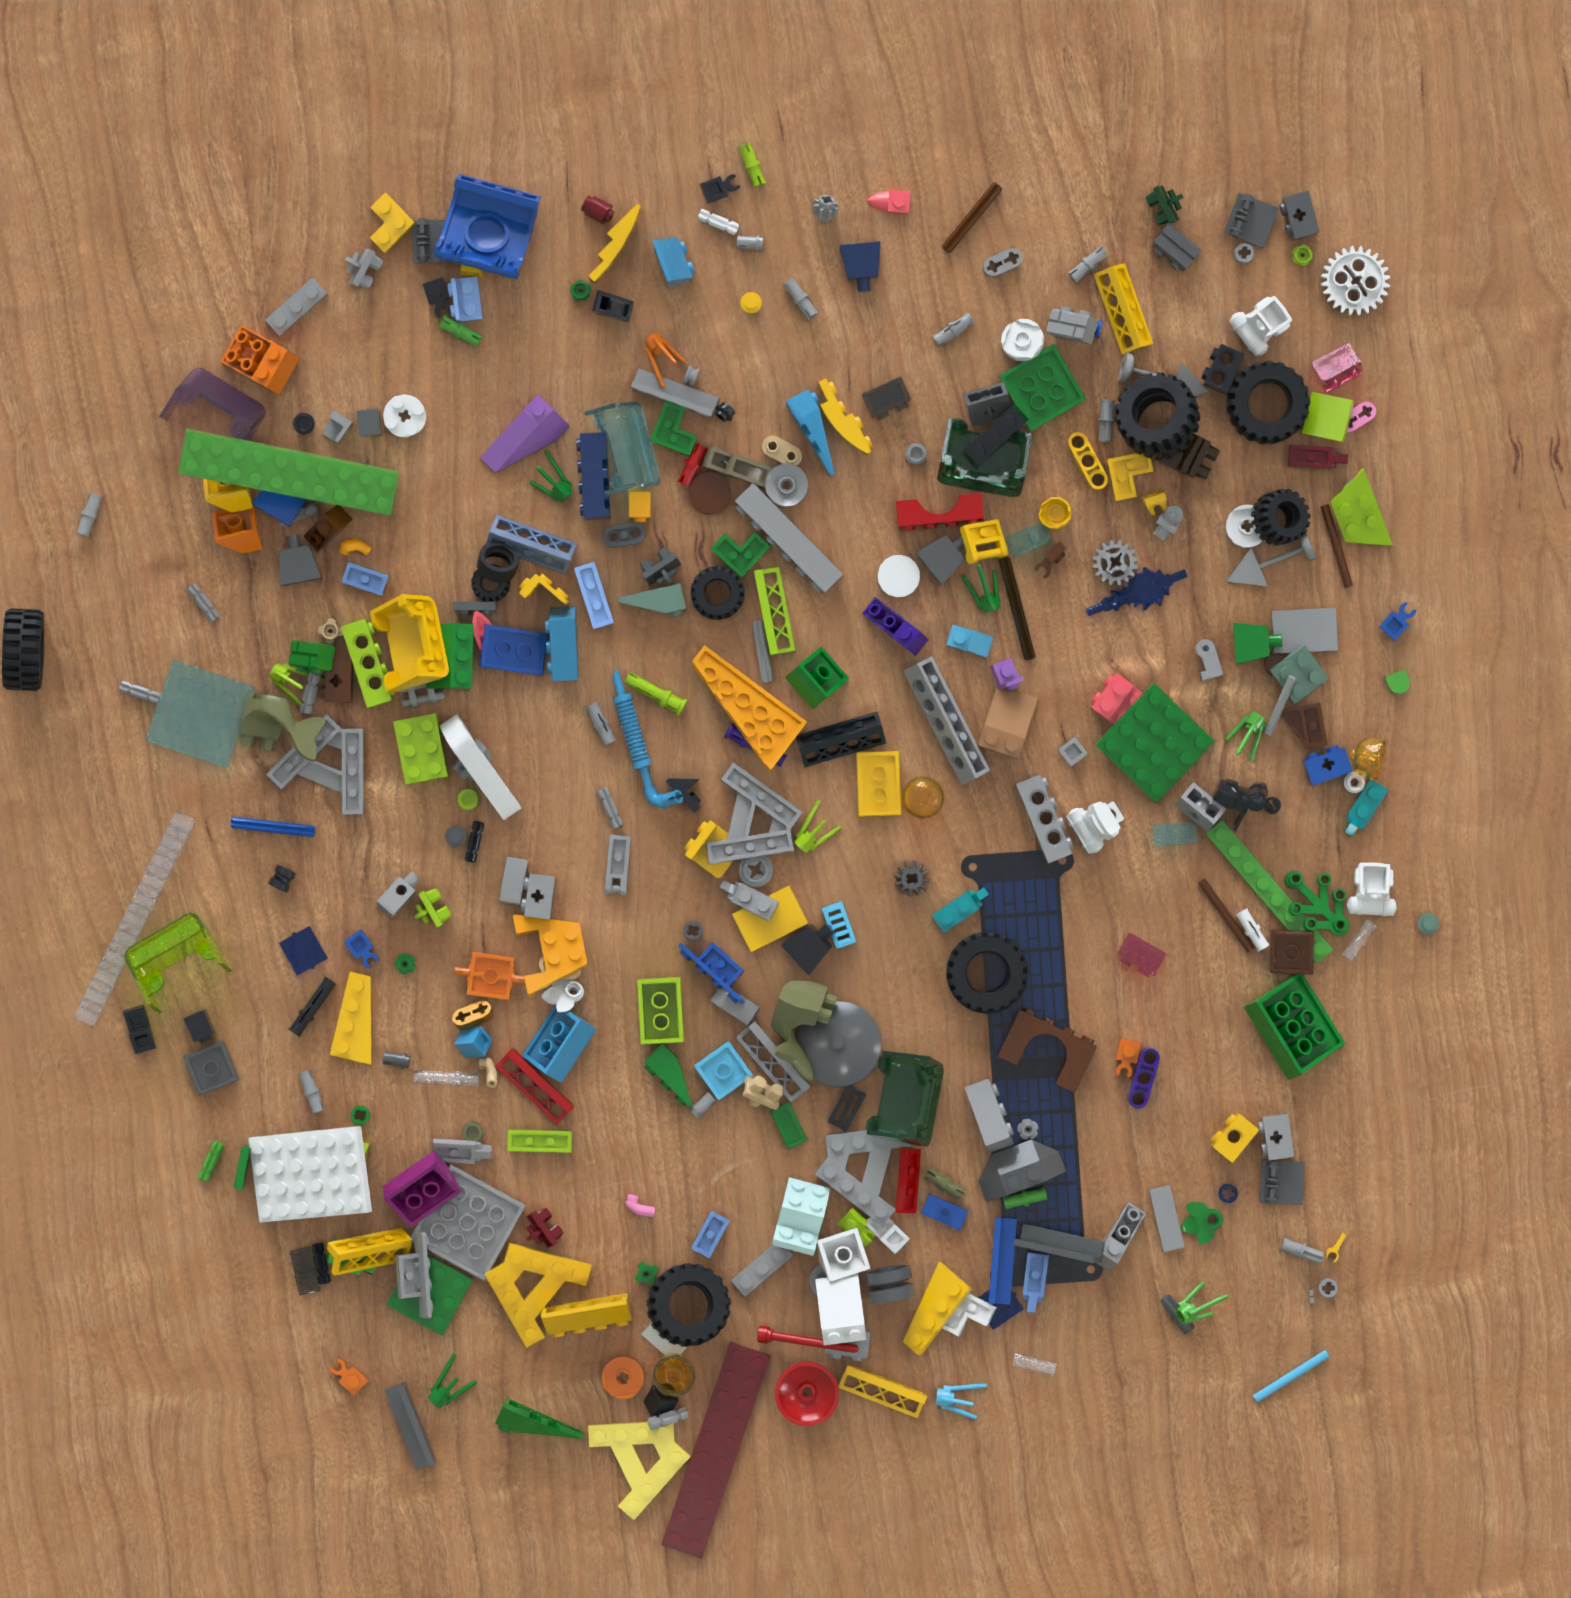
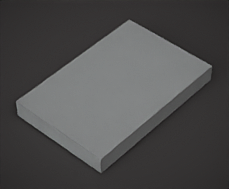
(1306, 626)

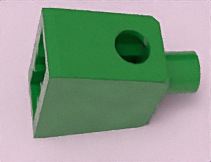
(1253, 642)

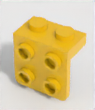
(530, 585)
(697, 848)

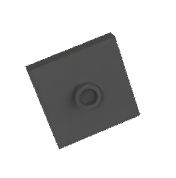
(211, 1067)

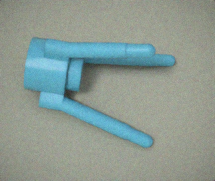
(946, 1398)

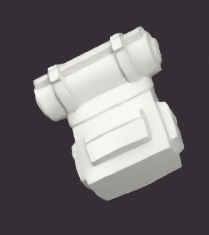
(1257, 327)
(1095, 824)
(1373, 890)

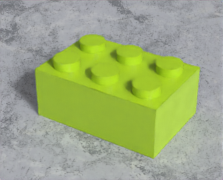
(421, 749)
(660, 1010)

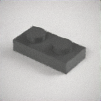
(465, 608)

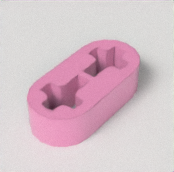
(1364, 419)

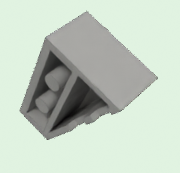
(990, 1116)

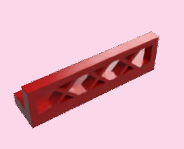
(542, 1084)

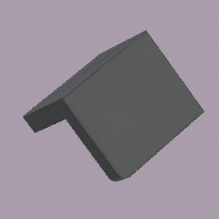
(369, 422)

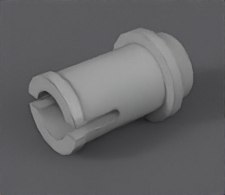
(749, 242)
(702, 1105)

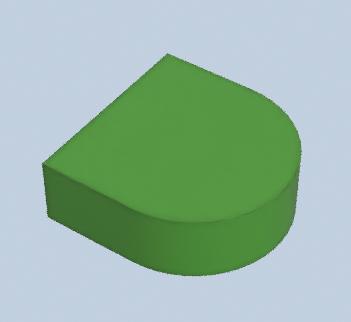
(1398, 682)

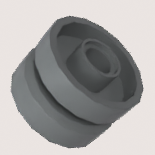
(890, 1284)

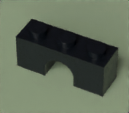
(996, 434)

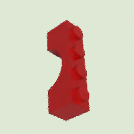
(912, 514)

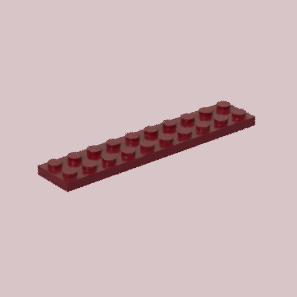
(716, 1450)

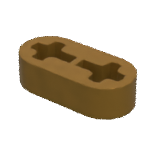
(472, 1015)

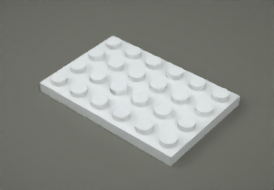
(310, 1174)

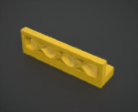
(1127, 306)
(371, 1246)
(887, 1384)

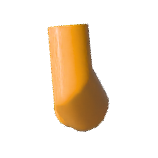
(354, 544)

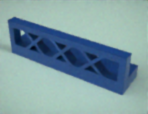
(1002, 1260)

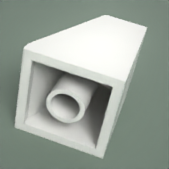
(840, 1310)

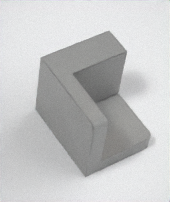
(337, 427)

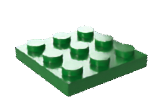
(1042, 387)
(446, 1294)

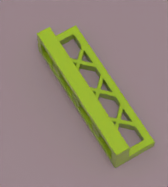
(766, 613)

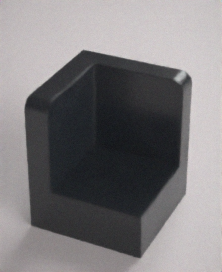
(658, 1403)

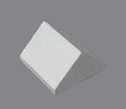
(842, 1255)

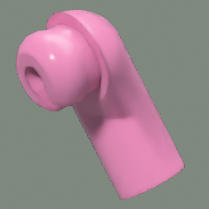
(637, 1208)

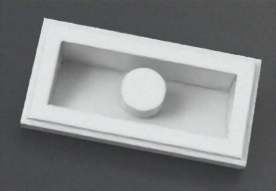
(661, 1344)

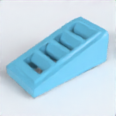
(844, 942)

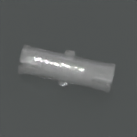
(1359, 940)
(1034, 1364)

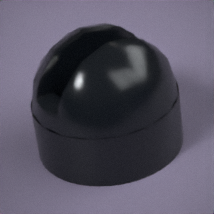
(1268, 807)

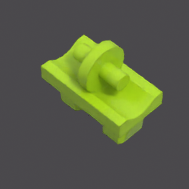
(428, 899)

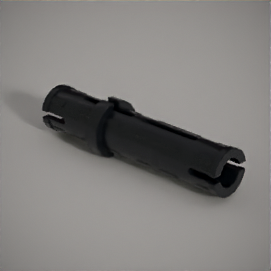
(318, 998)

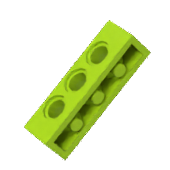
(352, 633)

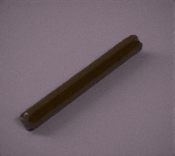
(1017, 608)

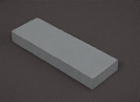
(1166, 1218)

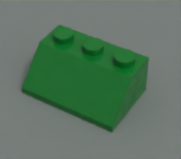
(459, 653)

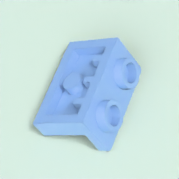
(466, 299)

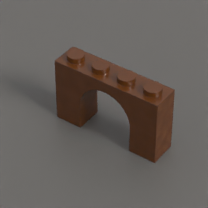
(1027, 1026)

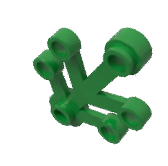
(1319, 905)

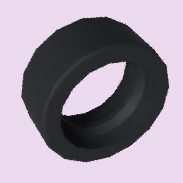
(493, 573)

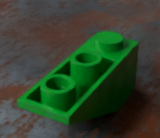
(667, 1067)

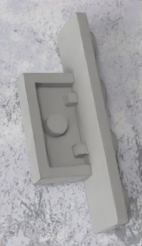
(414, 1275)

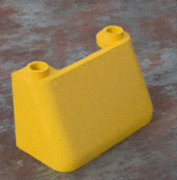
(413, 641)

